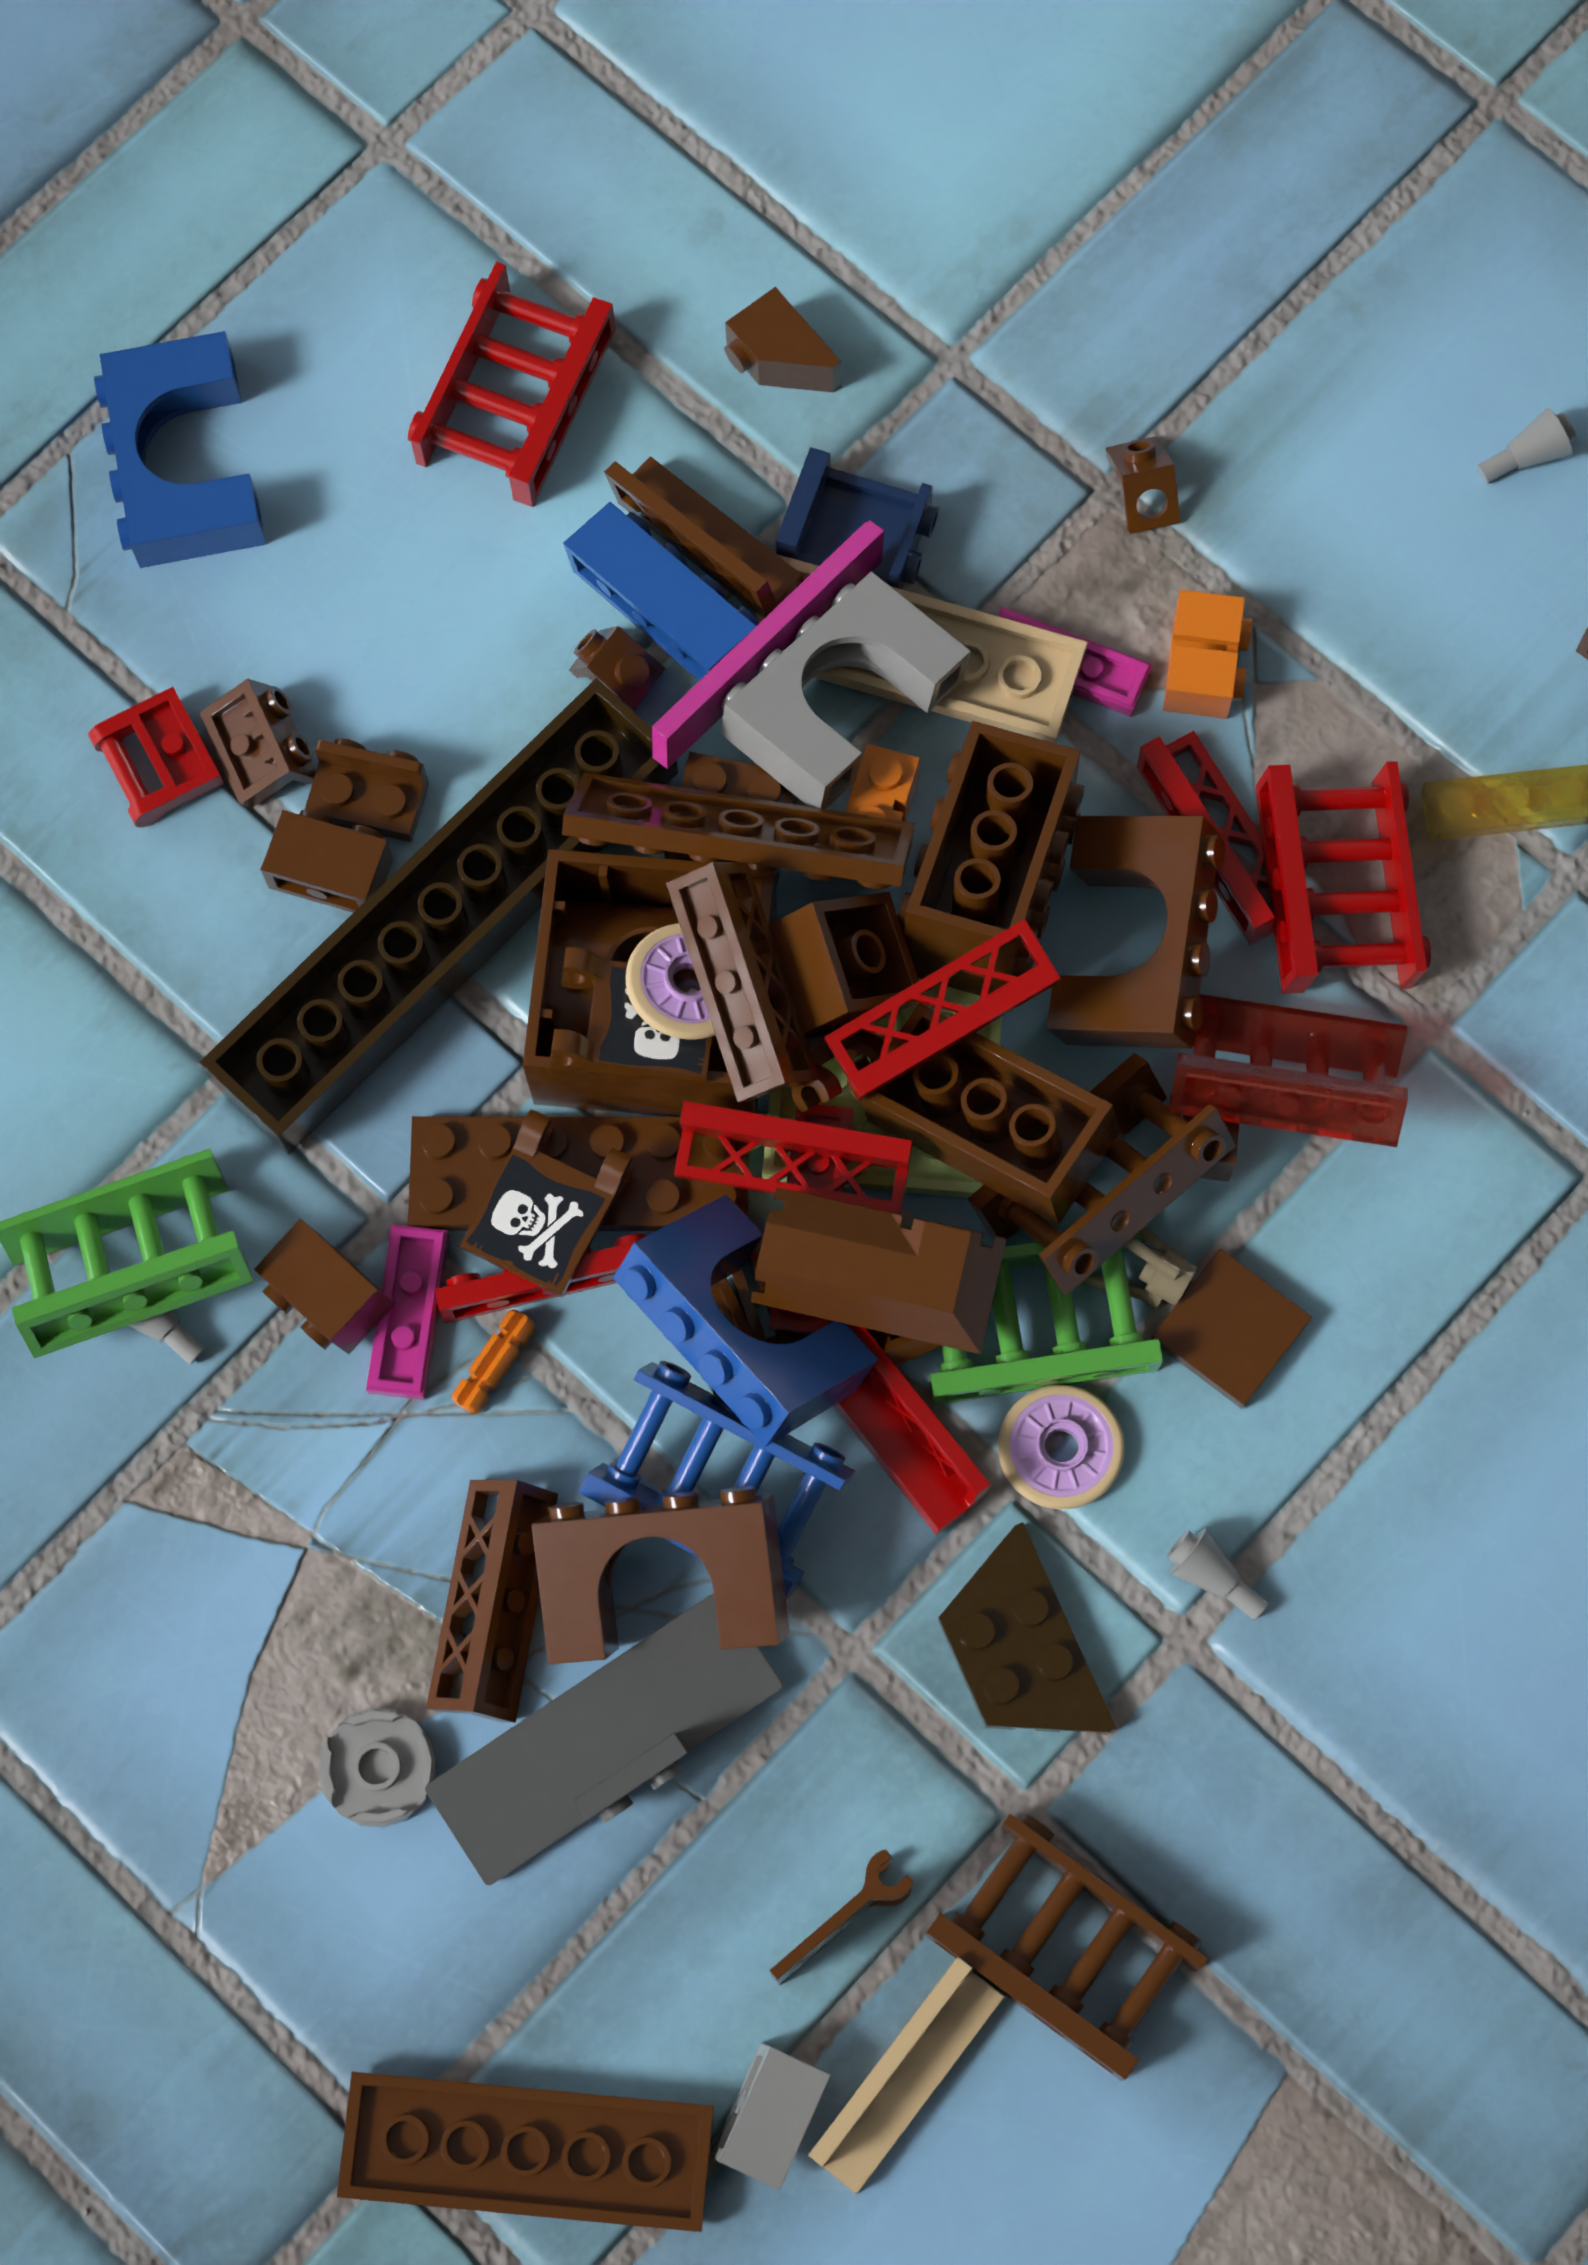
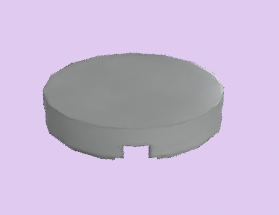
(377, 1767)

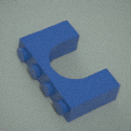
(144, 392)
(761, 1382)

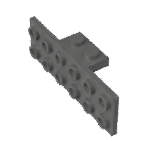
(599, 1742)

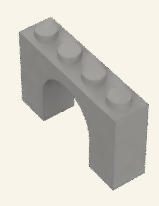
(864, 629)

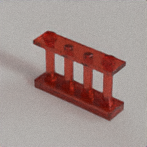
(1290, 1098)

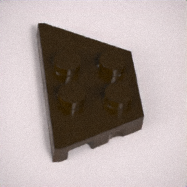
(1020, 1647)

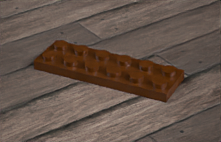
(739, 830)
(461, 1157)
(526, 2151)

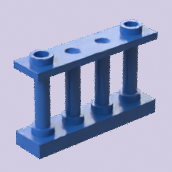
(672, 1384)

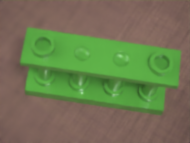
(136, 1292)
(1070, 1359)

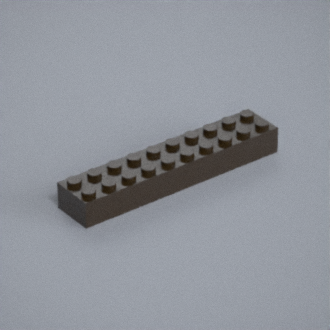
(424, 926)

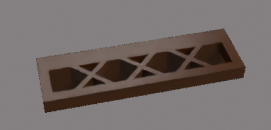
(704, 535)
(738, 980)
(501, 1599)

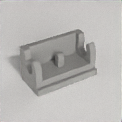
(770, 2116)

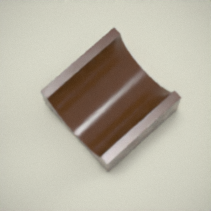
(608, 908)

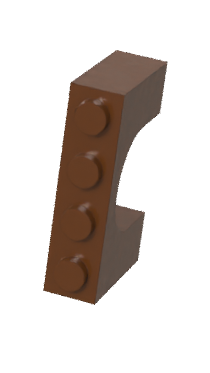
(1160, 998)
(730, 1536)

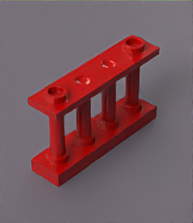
(545, 421)
(1295, 905)

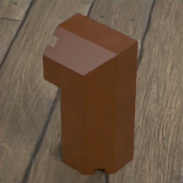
(875, 1274)

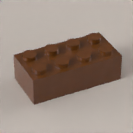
(998, 1120)

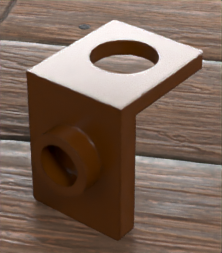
(1144, 467)

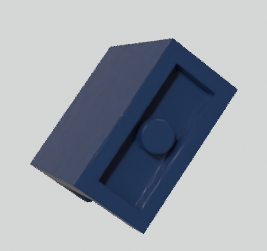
(835, 504)

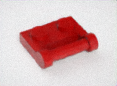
(172, 749)

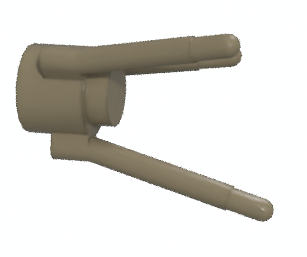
(1164, 1272)

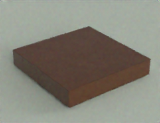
(1231, 1328)

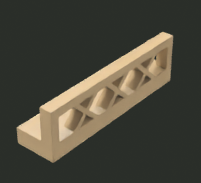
(906, 2076)

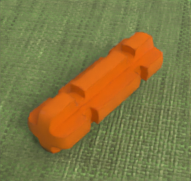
(493, 1361)

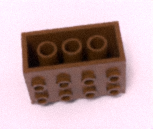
(992, 852)

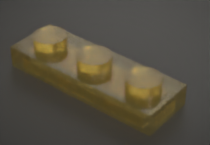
(1506, 802)

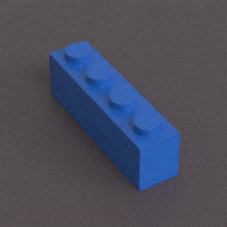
(657, 590)

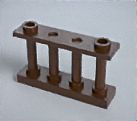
(1136, 1199)
(1062, 2005)

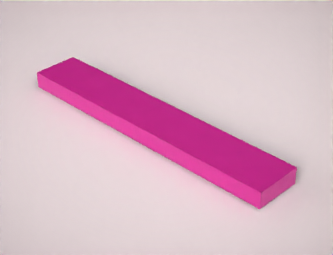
(813, 597)

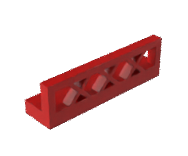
(1181, 798)
(953, 1029)
(791, 1136)
(911, 1443)

